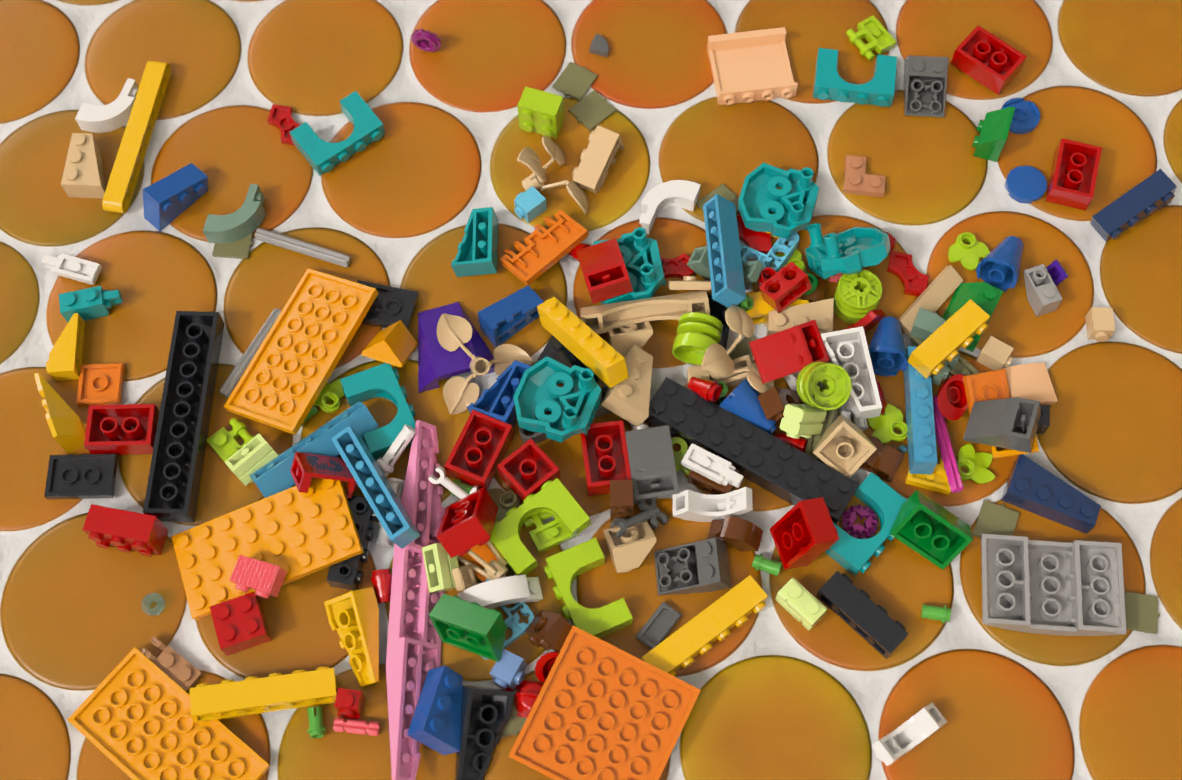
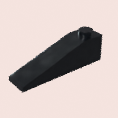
(482, 722)

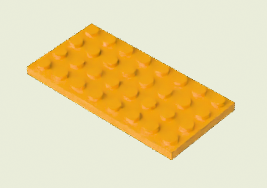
(301, 351)
(284, 529)
(149, 731)

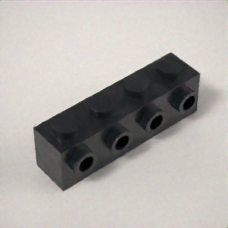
(349, 572)
(862, 614)

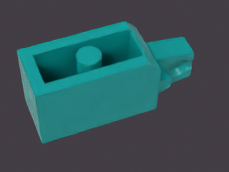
(88, 302)

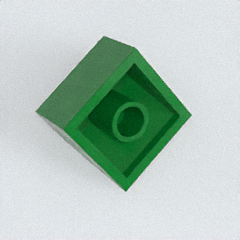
(993, 133)

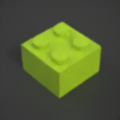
(540, 112)

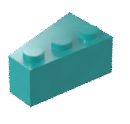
(479, 247)

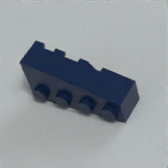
(1134, 206)
(1049, 496)

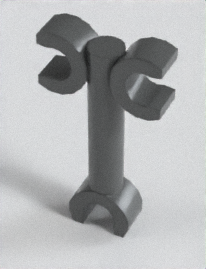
(648, 511)

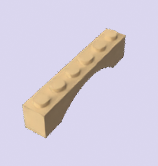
(669, 307)

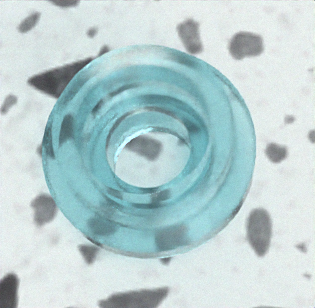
(148, 600)

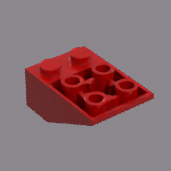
(604, 271)
(788, 351)

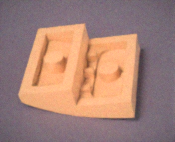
(1031, 382)

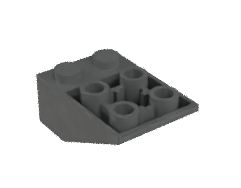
(925, 86)
(1004, 423)
(652, 462)
(692, 568)

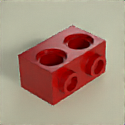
(785, 287)

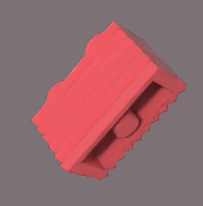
(257, 576)

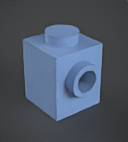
(508, 670)

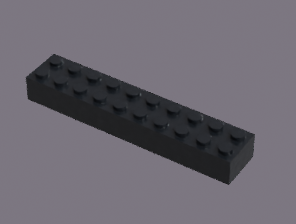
(184, 417)
(750, 449)

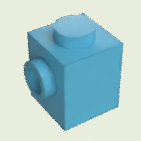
(529, 204)

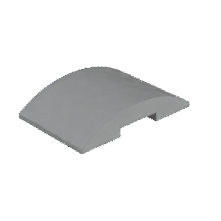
(1052, 586)

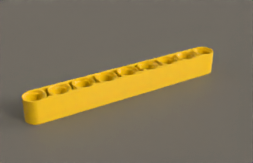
(136, 137)

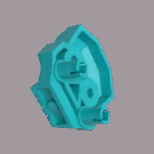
(791, 204)
(846, 250)
(642, 264)
(571, 405)

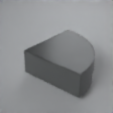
(599, 46)

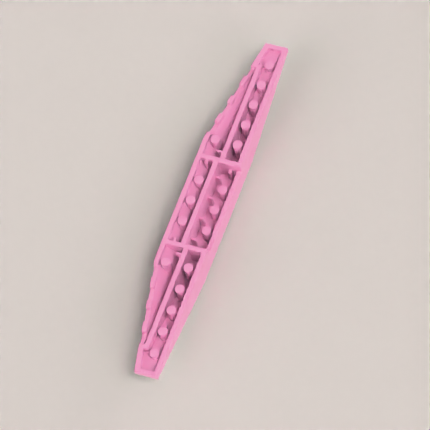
(412, 638)

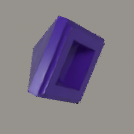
(1056, 272)

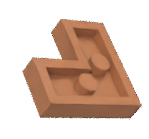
(860, 183)

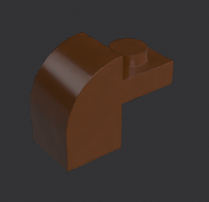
(737, 532)

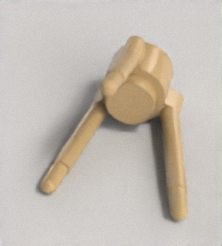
(494, 569)

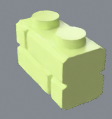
(802, 420)
(251, 458)
(438, 568)
(801, 604)

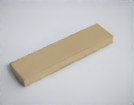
(932, 297)

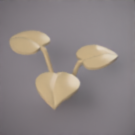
(537, 178)
(717, 359)
(458, 392)

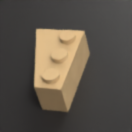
(597, 159)
(83, 168)
(792, 316)
(632, 396)

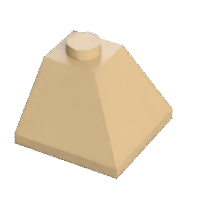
(627, 336)
(844, 447)
(631, 548)

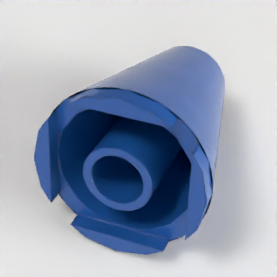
(1002, 264)
(888, 348)
(745, 404)

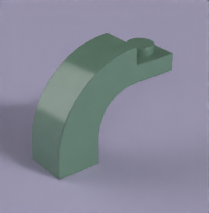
(239, 223)
(700, 264)
(925, 325)

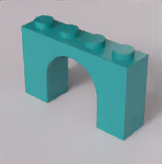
(831, 86)
(326, 155)
(380, 383)
(855, 553)

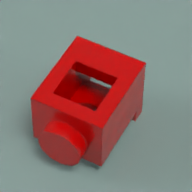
(349, 703)

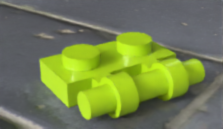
(875, 34)
(225, 442)
(547, 535)

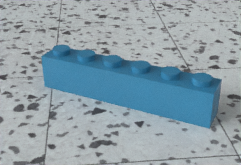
(724, 251)
(919, 420)
(276, 474)
(375, 487)

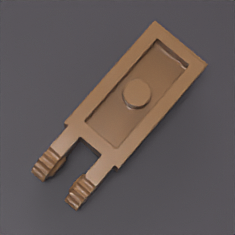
(174, 665)

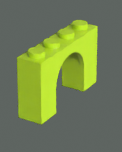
(553, 500)
(564, 569)

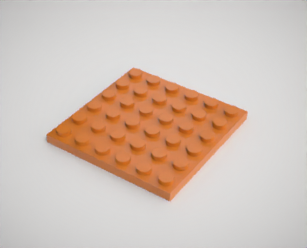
(603, 715)

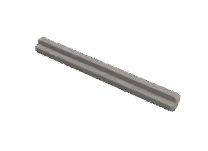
(302, 247)
(236, 374)

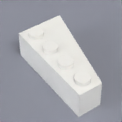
(850, 351)

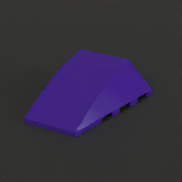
(434, 360)

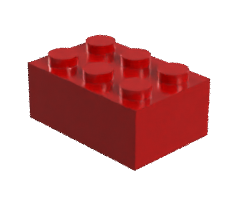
(988, 59)
(1073, 174)
(121, 429)
(479, 450)
(604, 456)
(467, 523)
(125, 530)
(804, 533)

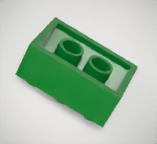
(982, 294)
(931, 529)
(469, 626)

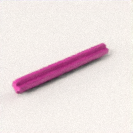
(946, 450)

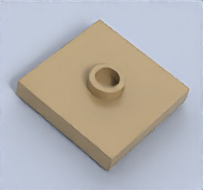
(689, 283)

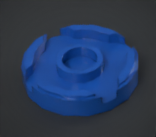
(1025, 116)
(1025, 184)

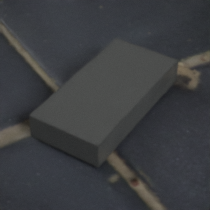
(658, 626)

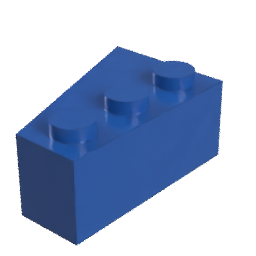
(173, 195)
(509, 315)
(499, 399)
(439, 711)

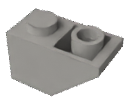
(1041, 290)

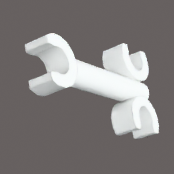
(450, 485)

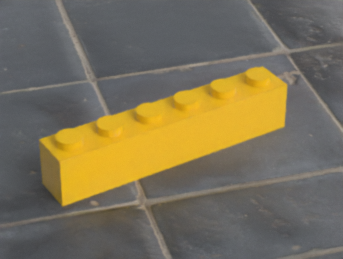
(583, 342)
(707, 627)
(263, 694)

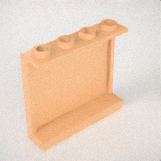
(751, 66)

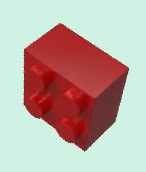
(527, 470)
(240, 623)

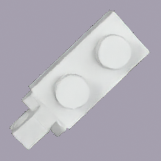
(73, 268)
(711, 466)

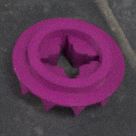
(426, 40)
(857, 530)

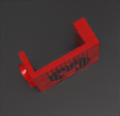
(321, 466)

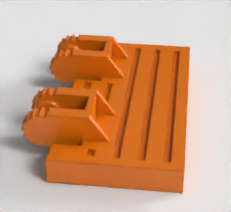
(544, 247)

